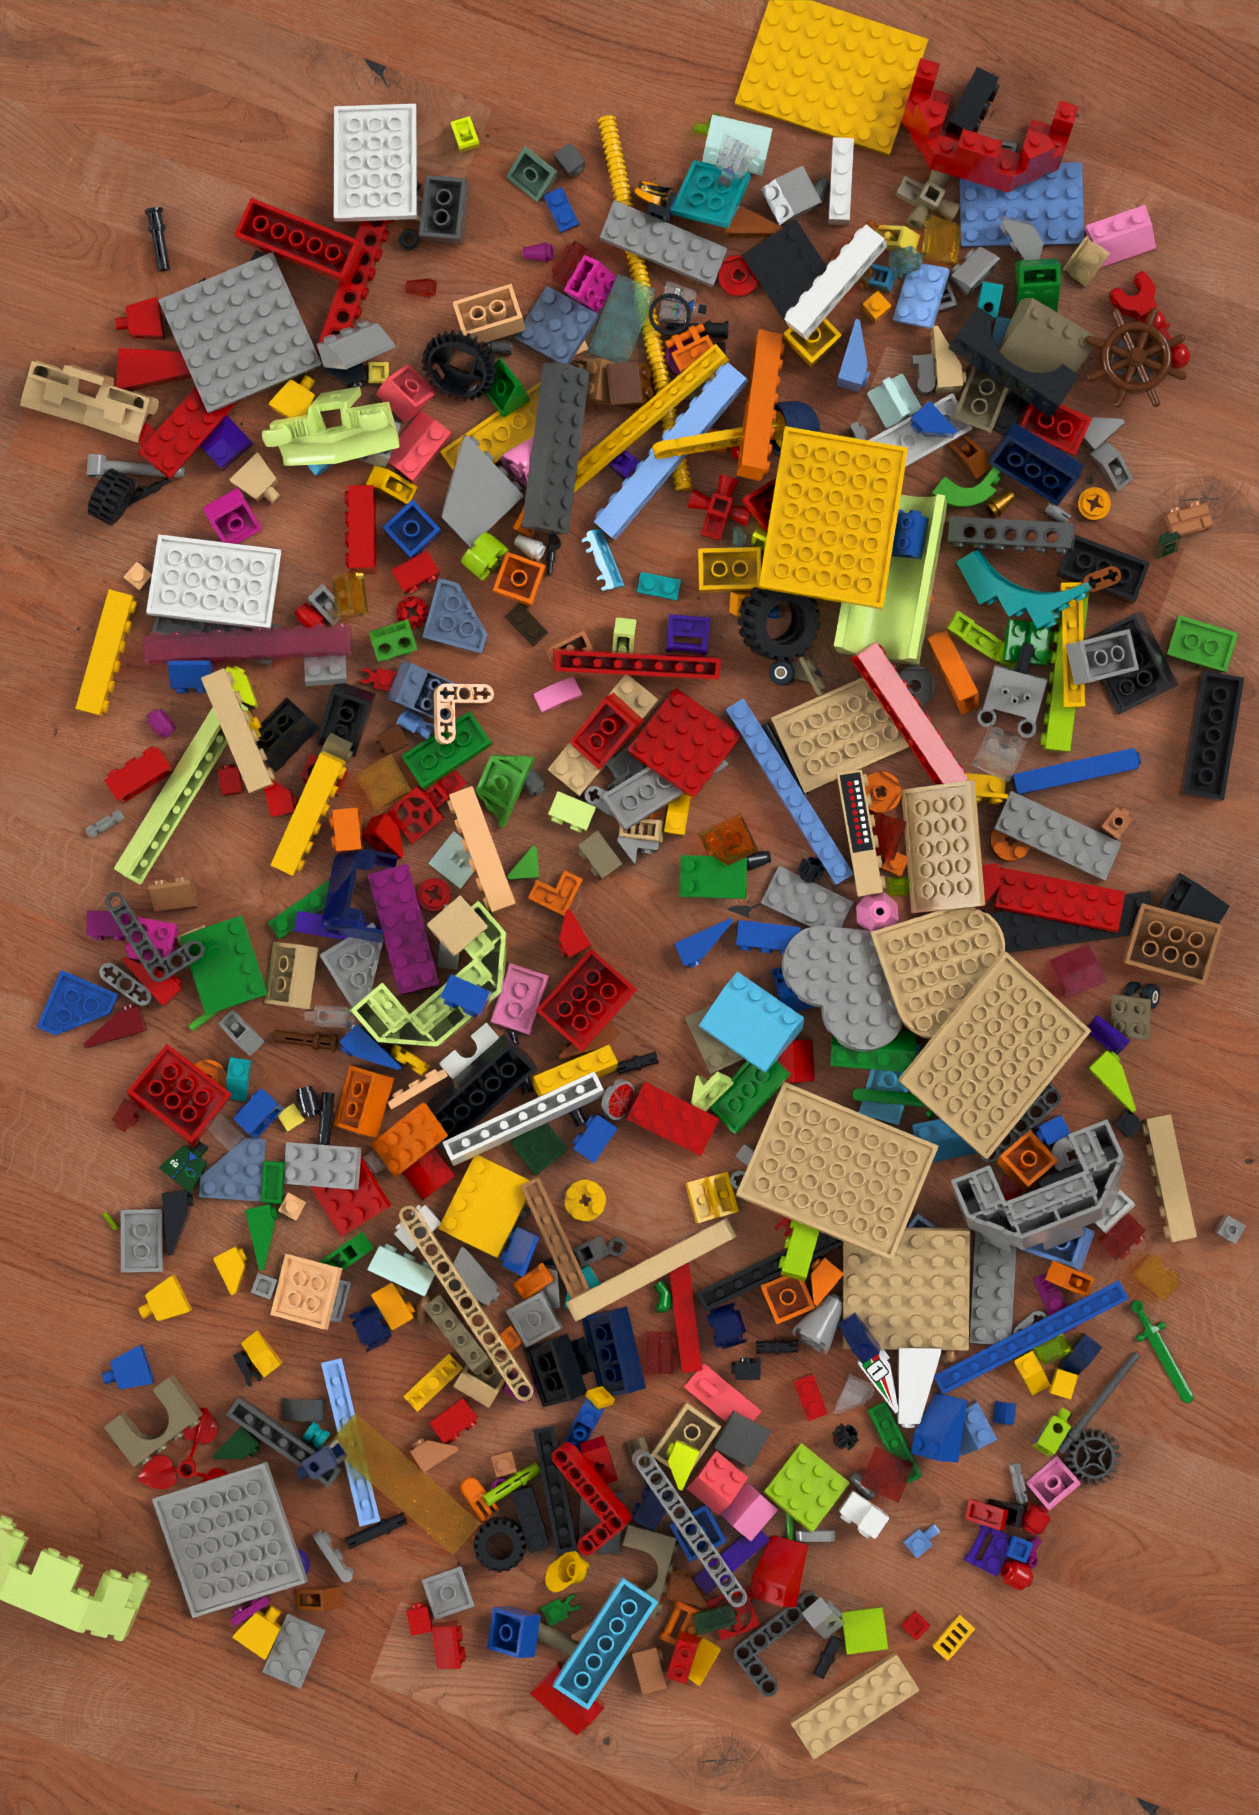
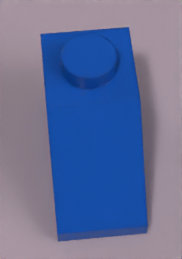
(931, 422)

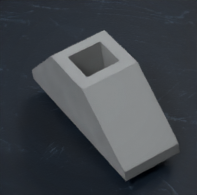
(1024, 237)

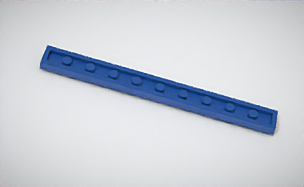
(1031, 1337)

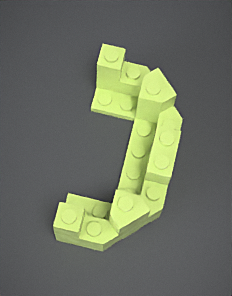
(434, 1021)
(51, 1591)

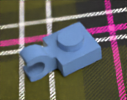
(920, 1541)

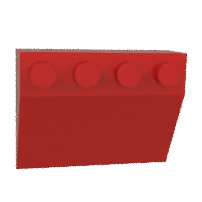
(586, 1000)
(179, 1095)

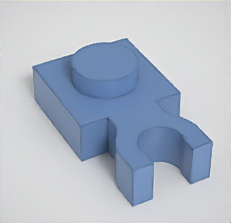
(413, 722)

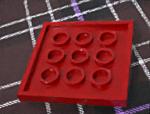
(684, 743)

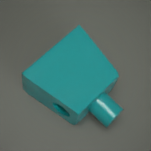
(990, 294)

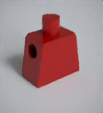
(143, 320)

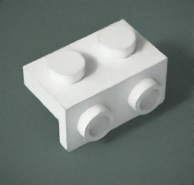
(1119, 1209)

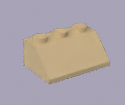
(291, 975)

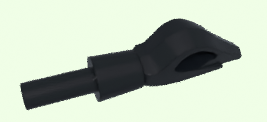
(148, 490)
(551, 552)

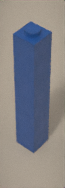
(1076, 771)

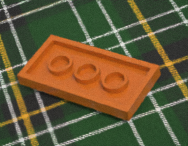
(409, 1139)

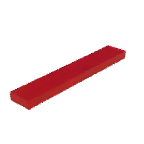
(685, 1319)

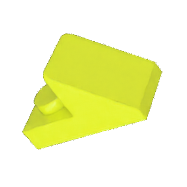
(465, 134)

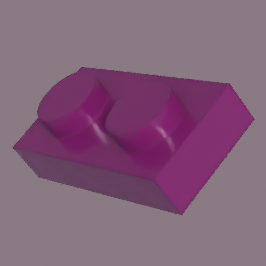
(242, 1613)

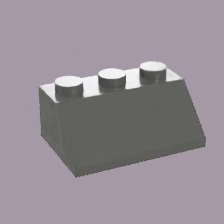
(444, 209)

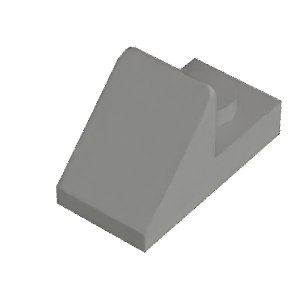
(324, 602)
(631, 845)

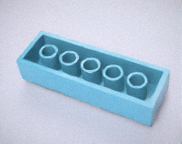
(605, 1643)

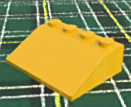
(485, 1206)

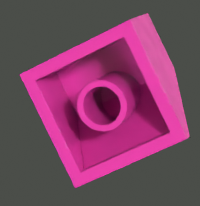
(232, 517)

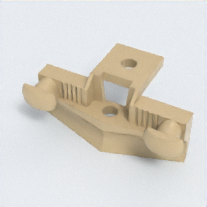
(112, 410)

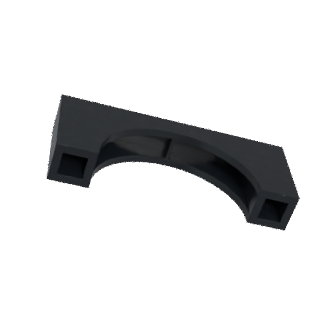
(1039, 389)

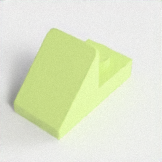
(709, 1091)

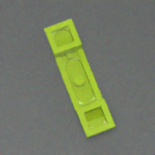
(978, 638)

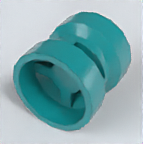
(316, 1435)

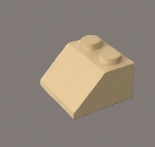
(483, 1386)

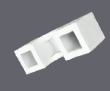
(455, 1063)

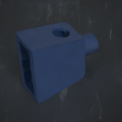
(326, 1457)

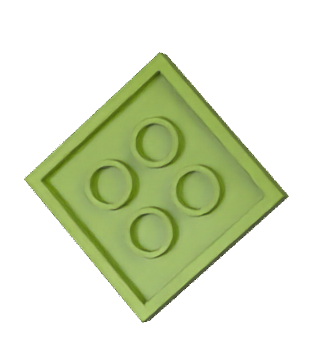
(806, 1487)

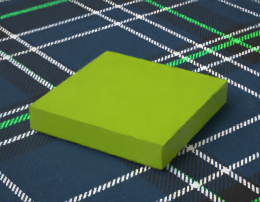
(864, 1630)

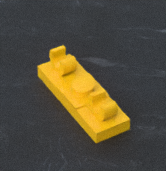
(433, 1382)

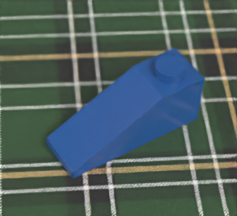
(698, 945)

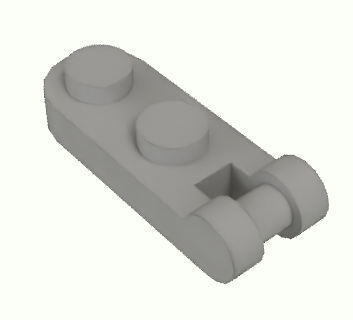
(333, 1555)

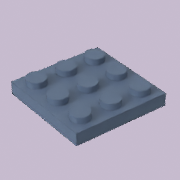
(557, 326)

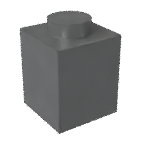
(570, 161)

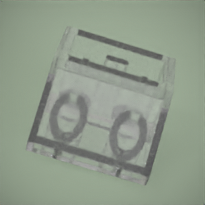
(999, 753)

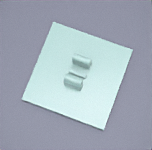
(453, 861)

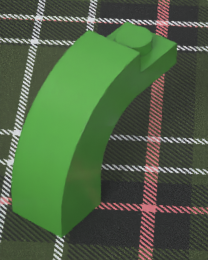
(968, 497)

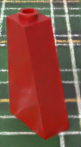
(149, 368)

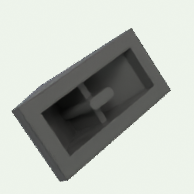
(303, 1409)

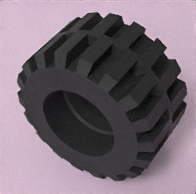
(111, 497)
(494, 1562)

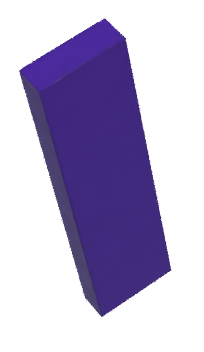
(312, 924)
(734, 1557)

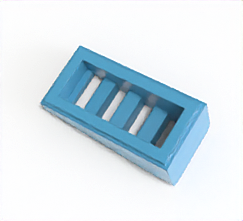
(887, 286)

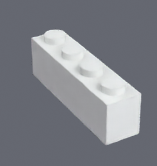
(840, 181)

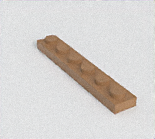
(555, 1237)

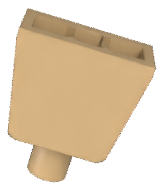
(256, 480)

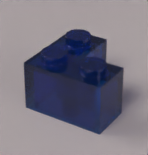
(649, 1510)

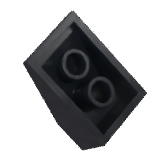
(346, 714)

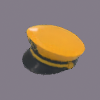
(652, 193)

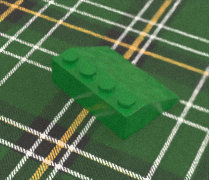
(229, 969)

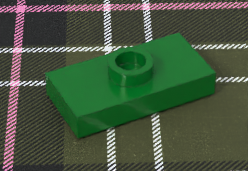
(272, 1182)

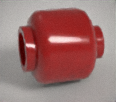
(1035, 1519)
(1017, 1575)

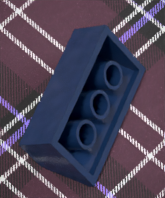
(615, 1351)

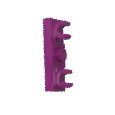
(1050, 1295)

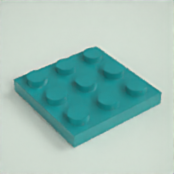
(707, 200)

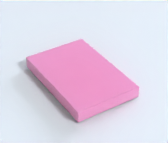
(519, 998)

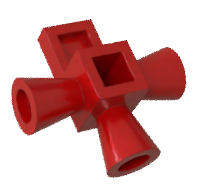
(719, 508)

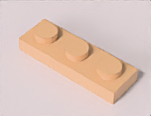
(417, 1087)

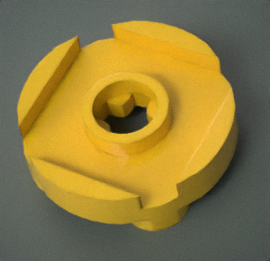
(404, 1056)
(575, 1193)

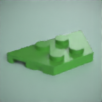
(503, 783)

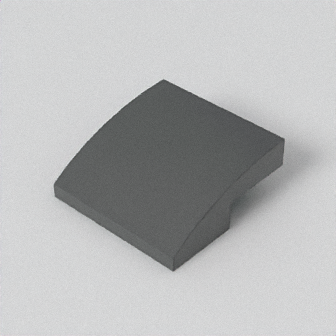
(741, 1438)

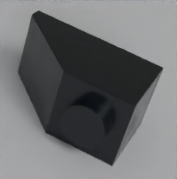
(350, 377)

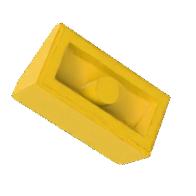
(703, 1660)

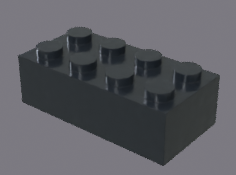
(1092, 556)

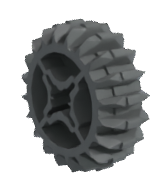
(1085, 1463)

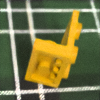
(988, 788)

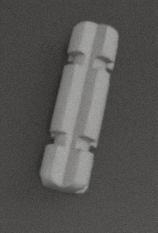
(105, 823)
(1018, 1483)

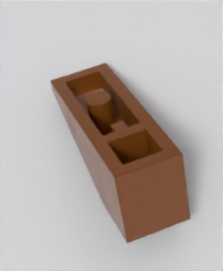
(750, 225)

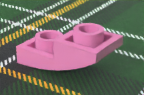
(557, 694)

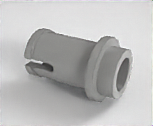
(1057, 513)

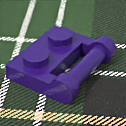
(688, 627)
(995, 1552)

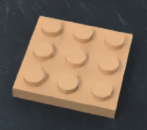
(306, 1291)

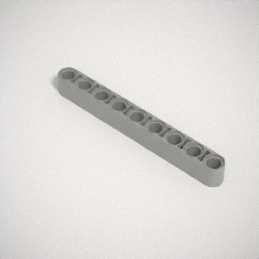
(696, 1535)

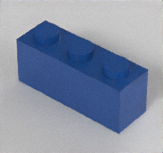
(764, 936)

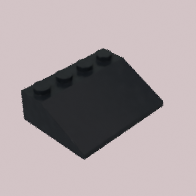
(785, 265)
(1153, 674)

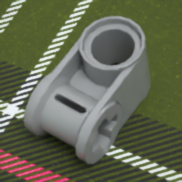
(598, 803)

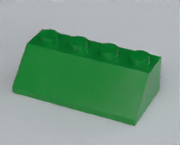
(893, 1057)

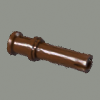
(315, 1041)

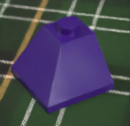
(226, 443)

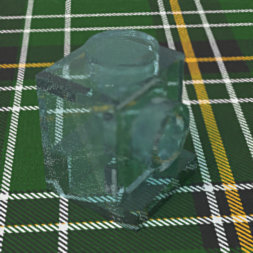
(904, 261)

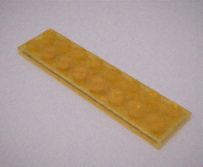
(405, 1484)

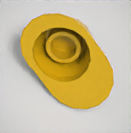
(566, 1571)

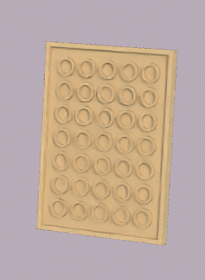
(994, 1055)
(837, 1171)

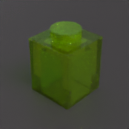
(1053, 1349)

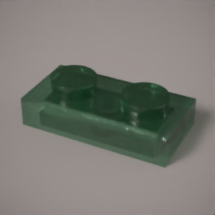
(1167, 544)
(714, 1619)

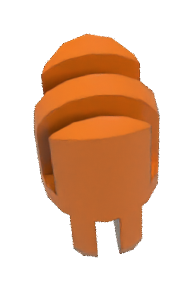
(473, 1493)

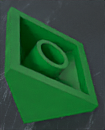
(506, 391)

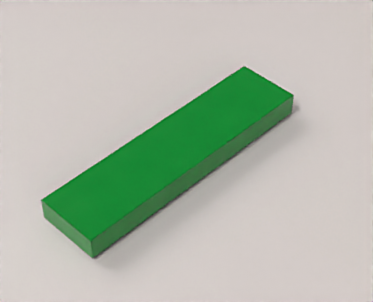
(892, 1436)

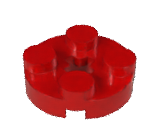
(733, 286)

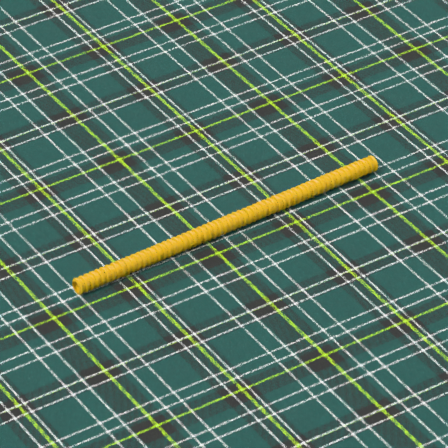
(639, 274)

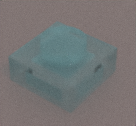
(739, 537)

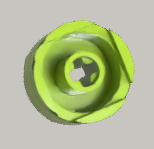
(484, 556)

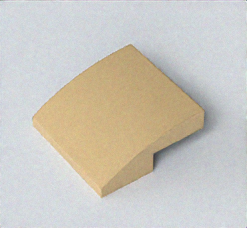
(457, 925)

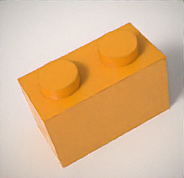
(393, 1305)

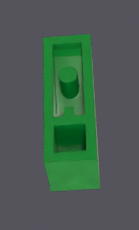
(262, 1226)
(349, 1252)

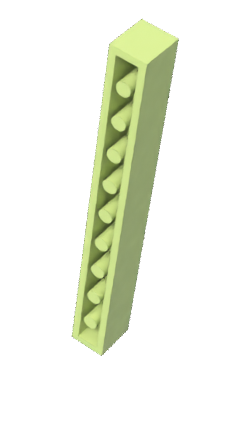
(173, 800)

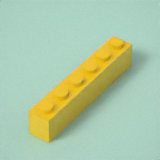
(105, 653)
(308, 813)

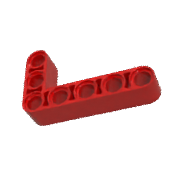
(593, 1498)

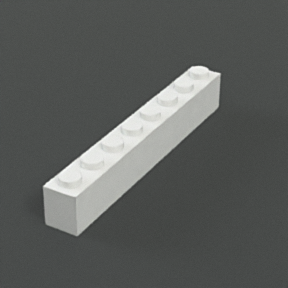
(524, 1118)

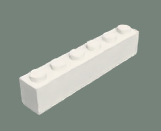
(835, 281)

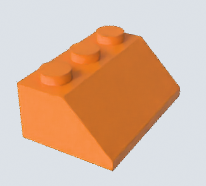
(363, 1101)

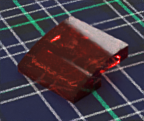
(889, 834)
(886, 1474)

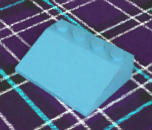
(752, 1022)

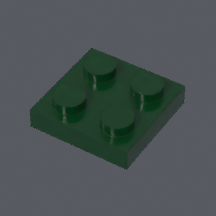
(539, 1147)

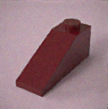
(121, 1025)

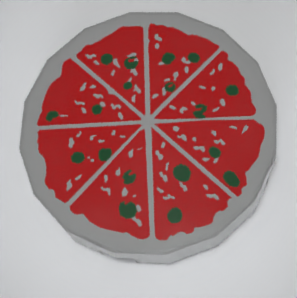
(618, 1099)

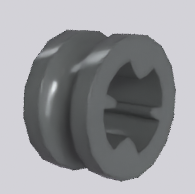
(611, 1244)

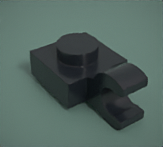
(244, 1362)

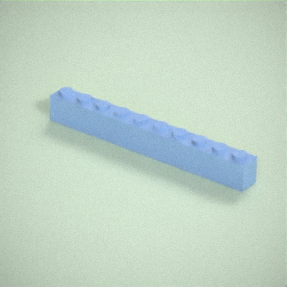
(654, 472)

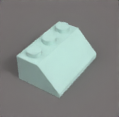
(748, 133)
(402, 1269)

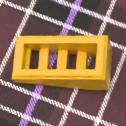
(947, 1632)

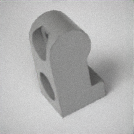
(926, 373)

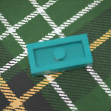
(658, 586)

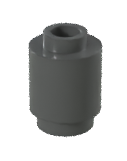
(534, 784)

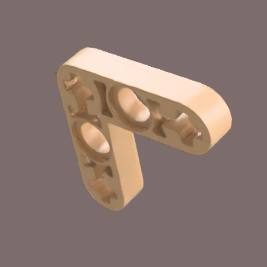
(449, 704)

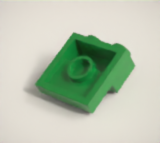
(1022, 631)

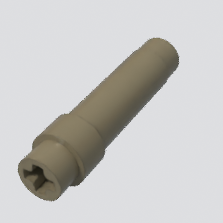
(556, 1639)

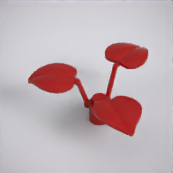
(159, 1471)

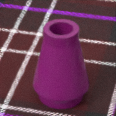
(540, 252)

